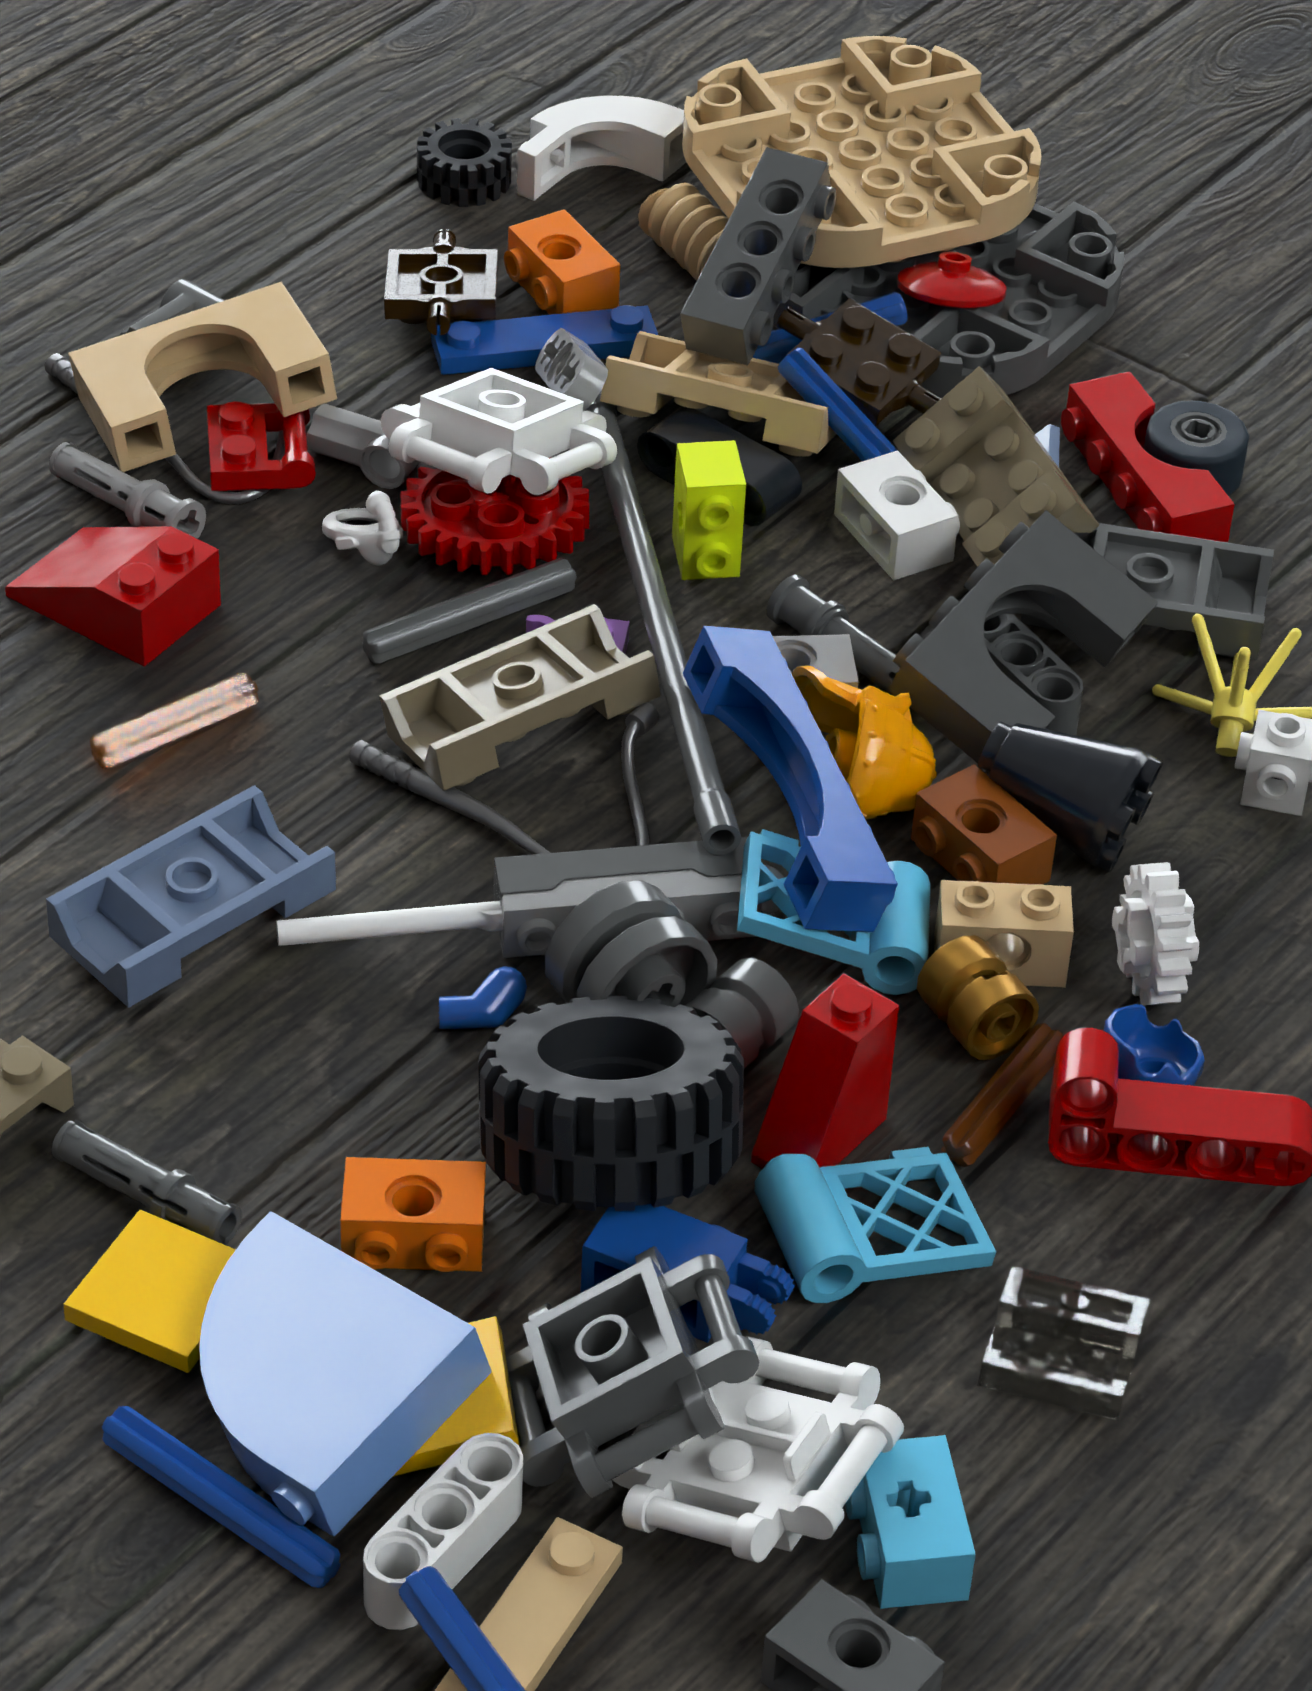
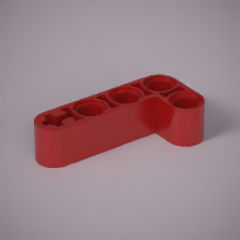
(1170, 1126)

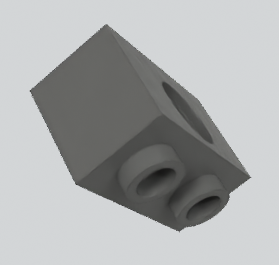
(833, 1632)

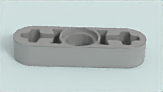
(571, 367)

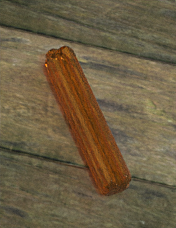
(174, 720)

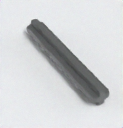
(468, 610)

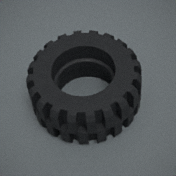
(611, 1103)

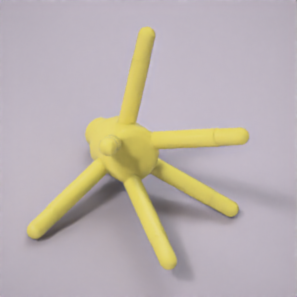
(1233, 706)

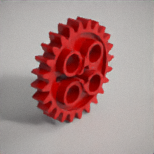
(493, 527)

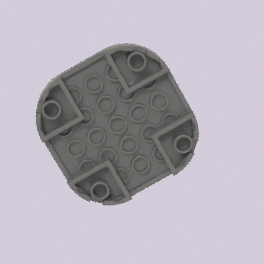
(1059, 292)

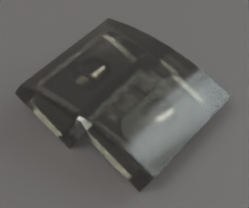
(1064, 1343)

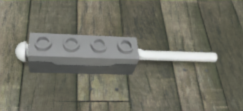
(541, 890)

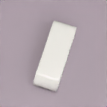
(445, 1524)

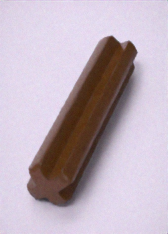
(1002, 1095)

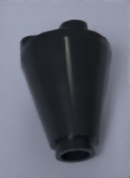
(1074, 785)

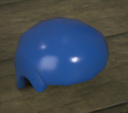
(1153, 1051)

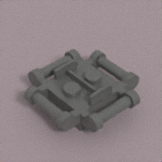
(617, 1363)

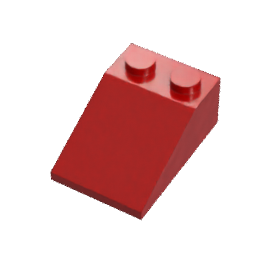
(125, 587)

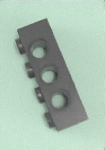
(758, 256)

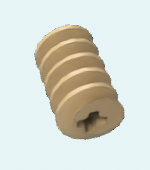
(683, 225)

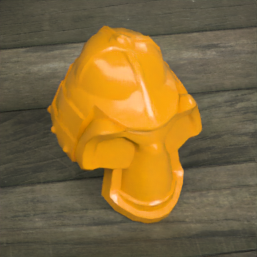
(871, 741)

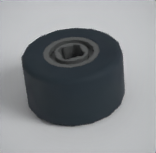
(1200, 438)

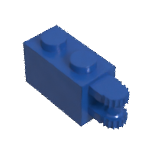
(679, 1239)

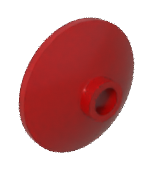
(952, 282)

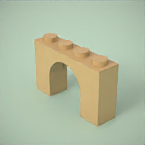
(249, 333)

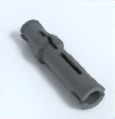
(166, 1193)

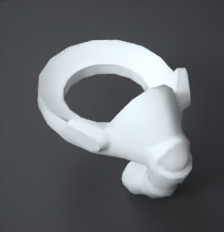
(374, 541)

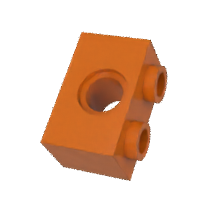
(562, 265)
(414, 1213)

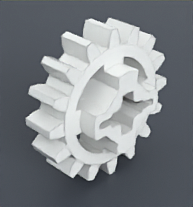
(1155, 933)

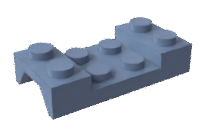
(182, 892)

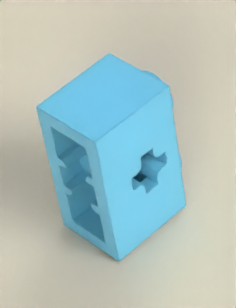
(913, 1526)

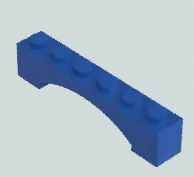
(840, 870)

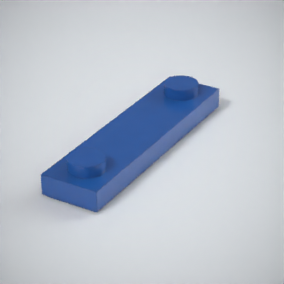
(520, 340)

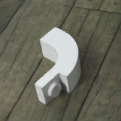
(600, 132)

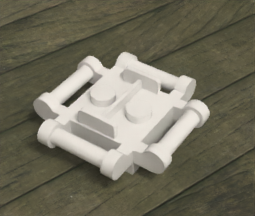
(497, 429)
(776, 1464)

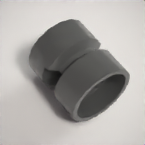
(751, 1004)

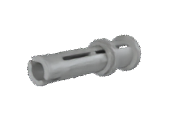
(144, 502)

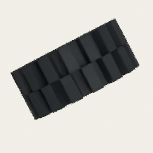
(464, 162)

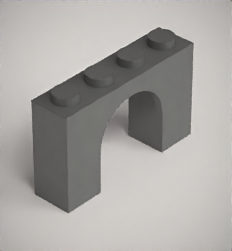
(1040, 575)

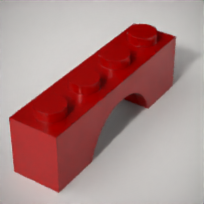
(1109, 428)

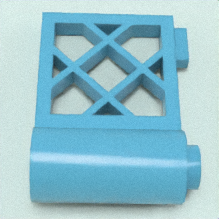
(888, 956)
(828, 1232)

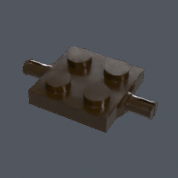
(441, 284)
(867, 358)

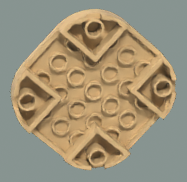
(905, 142)

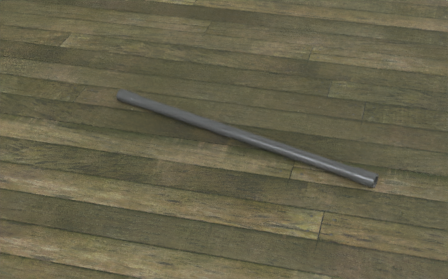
(711, 803)

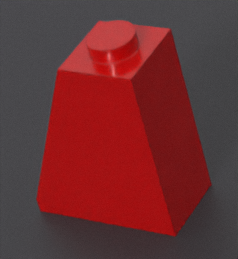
(832, 1077)

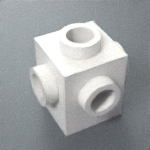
(1281, 751)

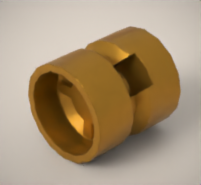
(977, 997)

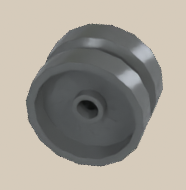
(630, 946)

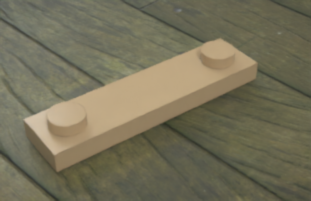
(547, 1601)

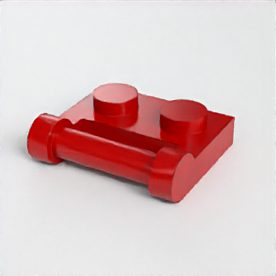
(240, 447)

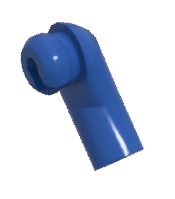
(488, 1005)

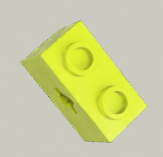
(708, 509)

